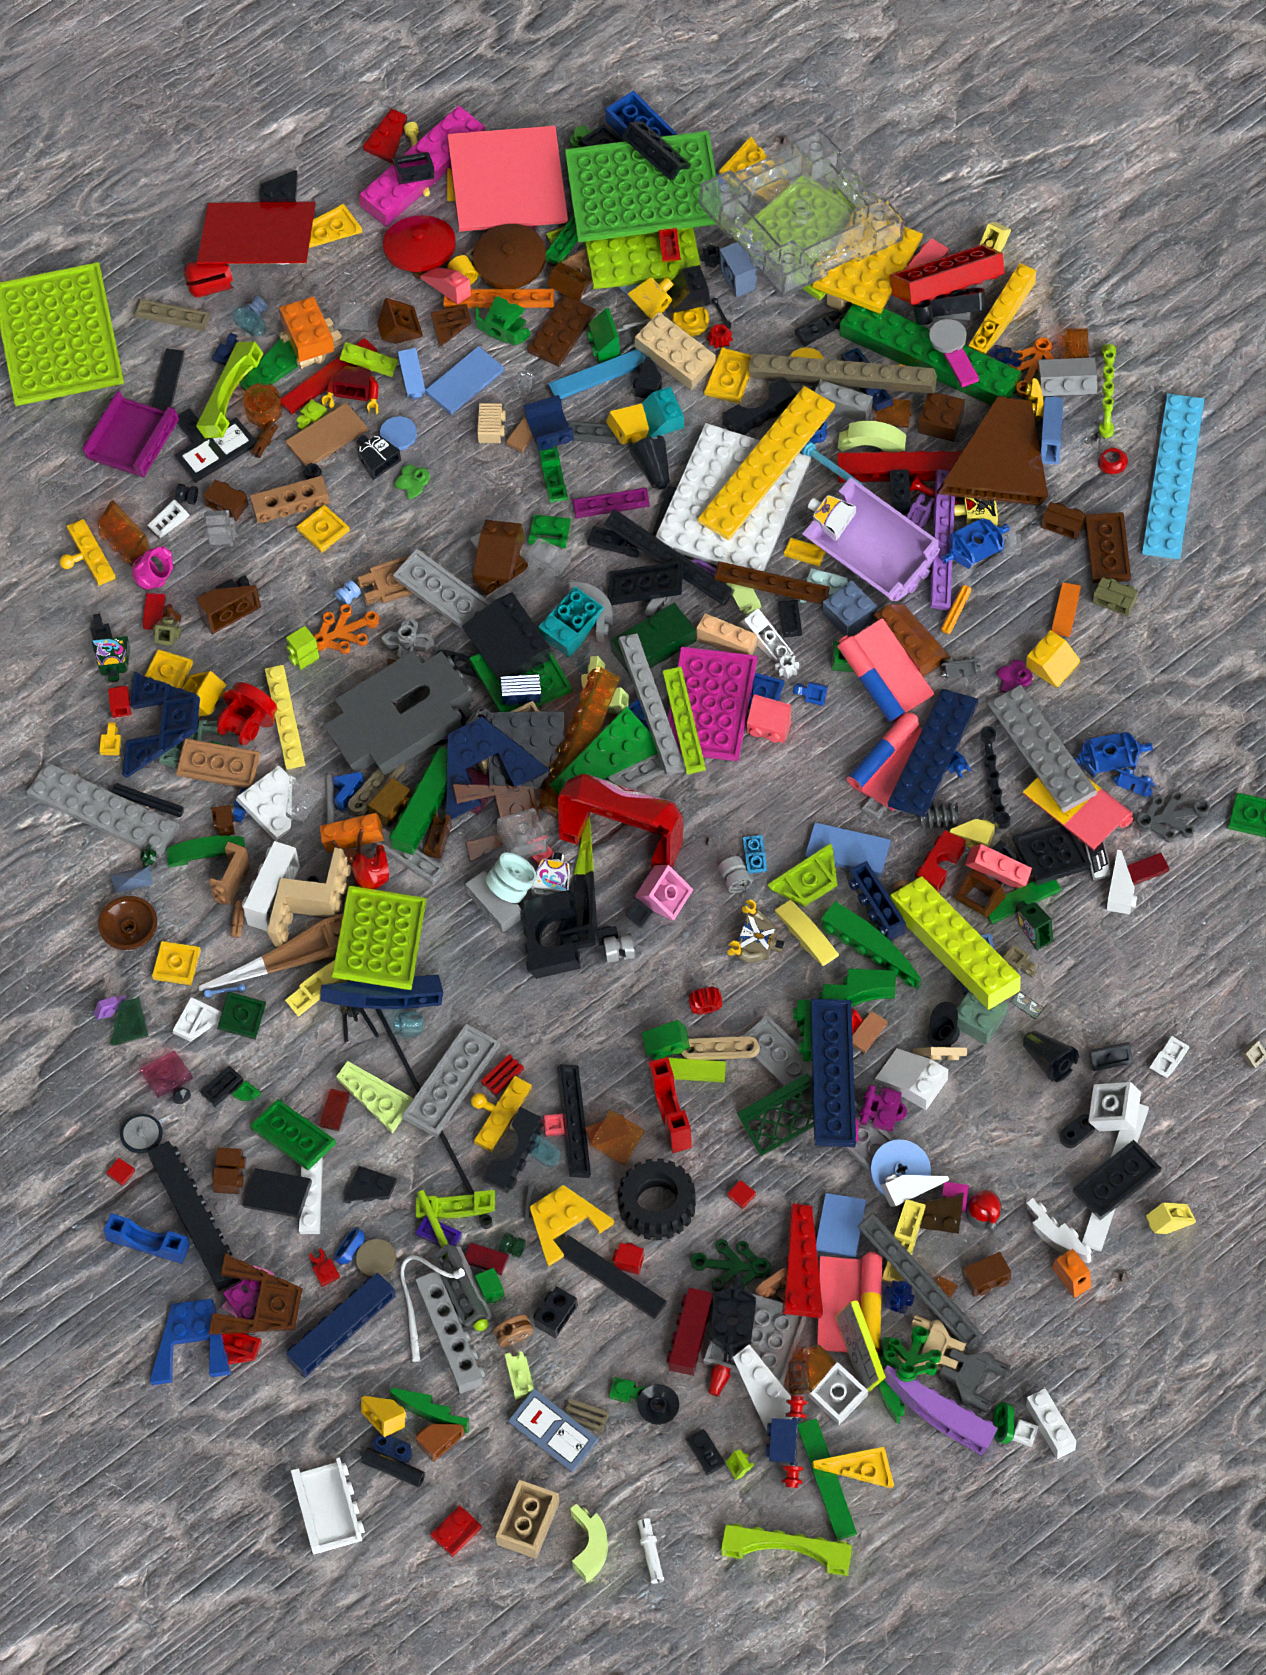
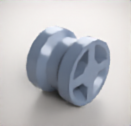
(257, 306)

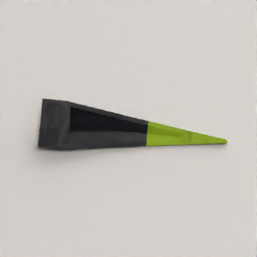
(581, 928)

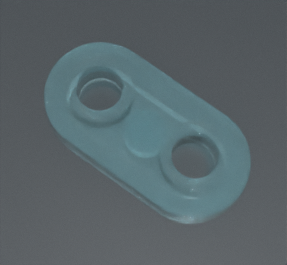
(251, 323)
(544, 1150)

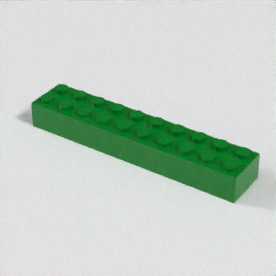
(910, 345)

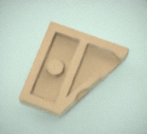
(936, 1053)

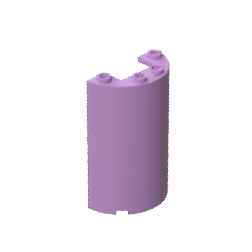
(879, 544)

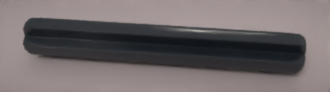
(148, 800)

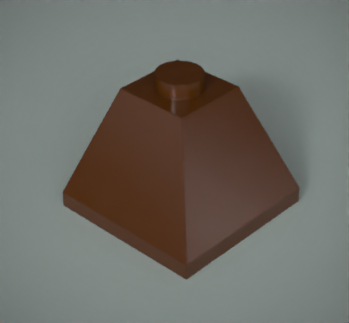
(398, 322)

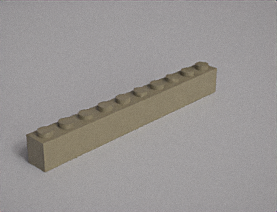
(843, 373)

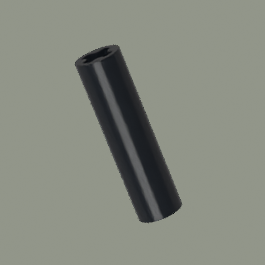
(393, 1467)

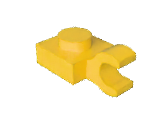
(110, 742)

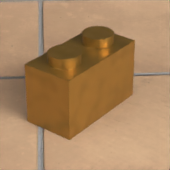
(390, 801)

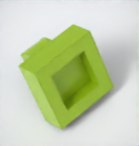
(738, 1464)

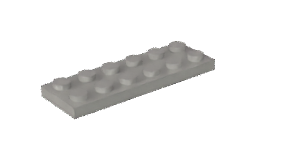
(439, 588)
(451, 1080)

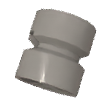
(734, 873)
(619, 948)

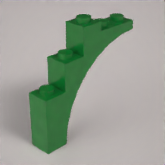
(858, 986)

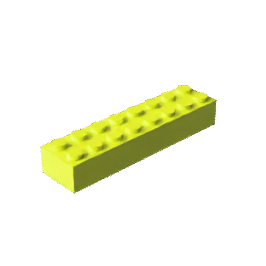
(956, 943)

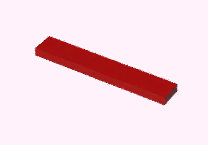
(318, 382)

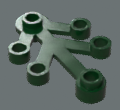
(734, 1264)

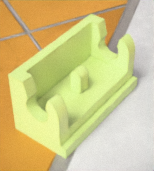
(745, 598)
(519, 1375)

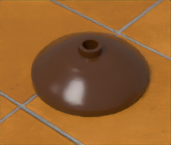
(124, 914)

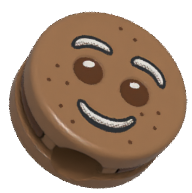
(513, 1331)

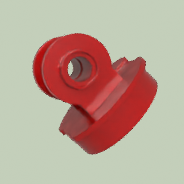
(255, 707)

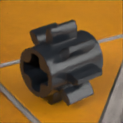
(711, 256)

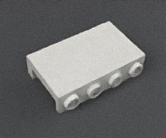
(328, 1506)

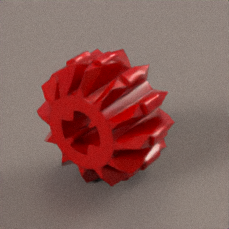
(705, 1000)

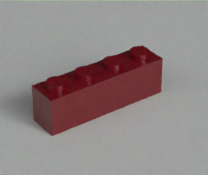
(690, 1331)

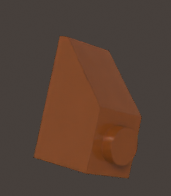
(438, 1439)

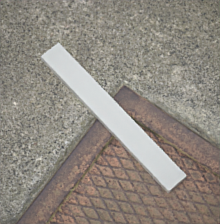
(1098, 1229)

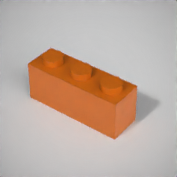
(347, 832)

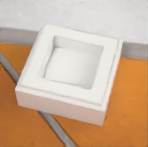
(1025, 1433)

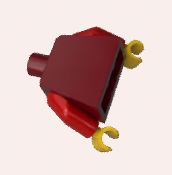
(353, 384)

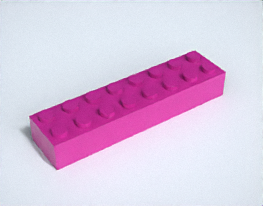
(388, 199)

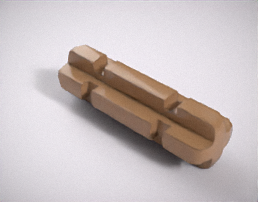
(237, 920)

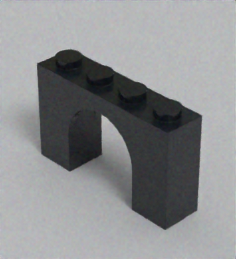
(538, 915)

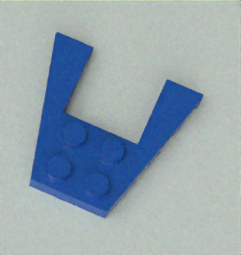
(188, 1324)

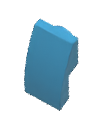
(754, 854)

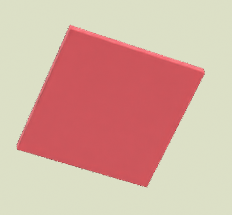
(507, 178)

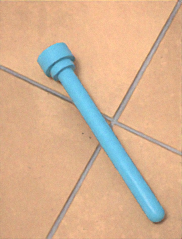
(810, 450)

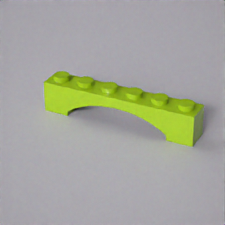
(242, 360)
(741, 1541)

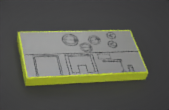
(860, 1346)

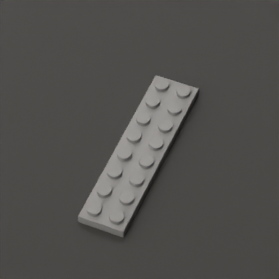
(1042, 749)
(102, 809)

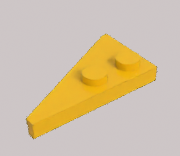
(865, 1466)

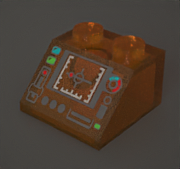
(808, 1368)

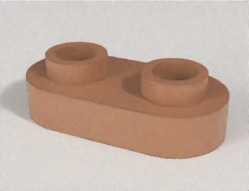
(773, 1283)

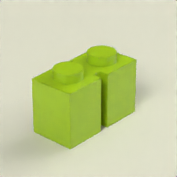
(302, 648)

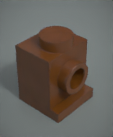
(223, 820)

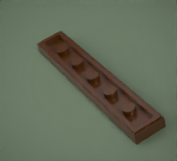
(771, 583)

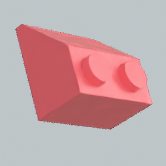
(769, 719)

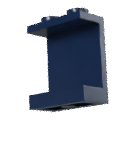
(548, 423)

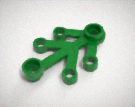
(907, 1371)

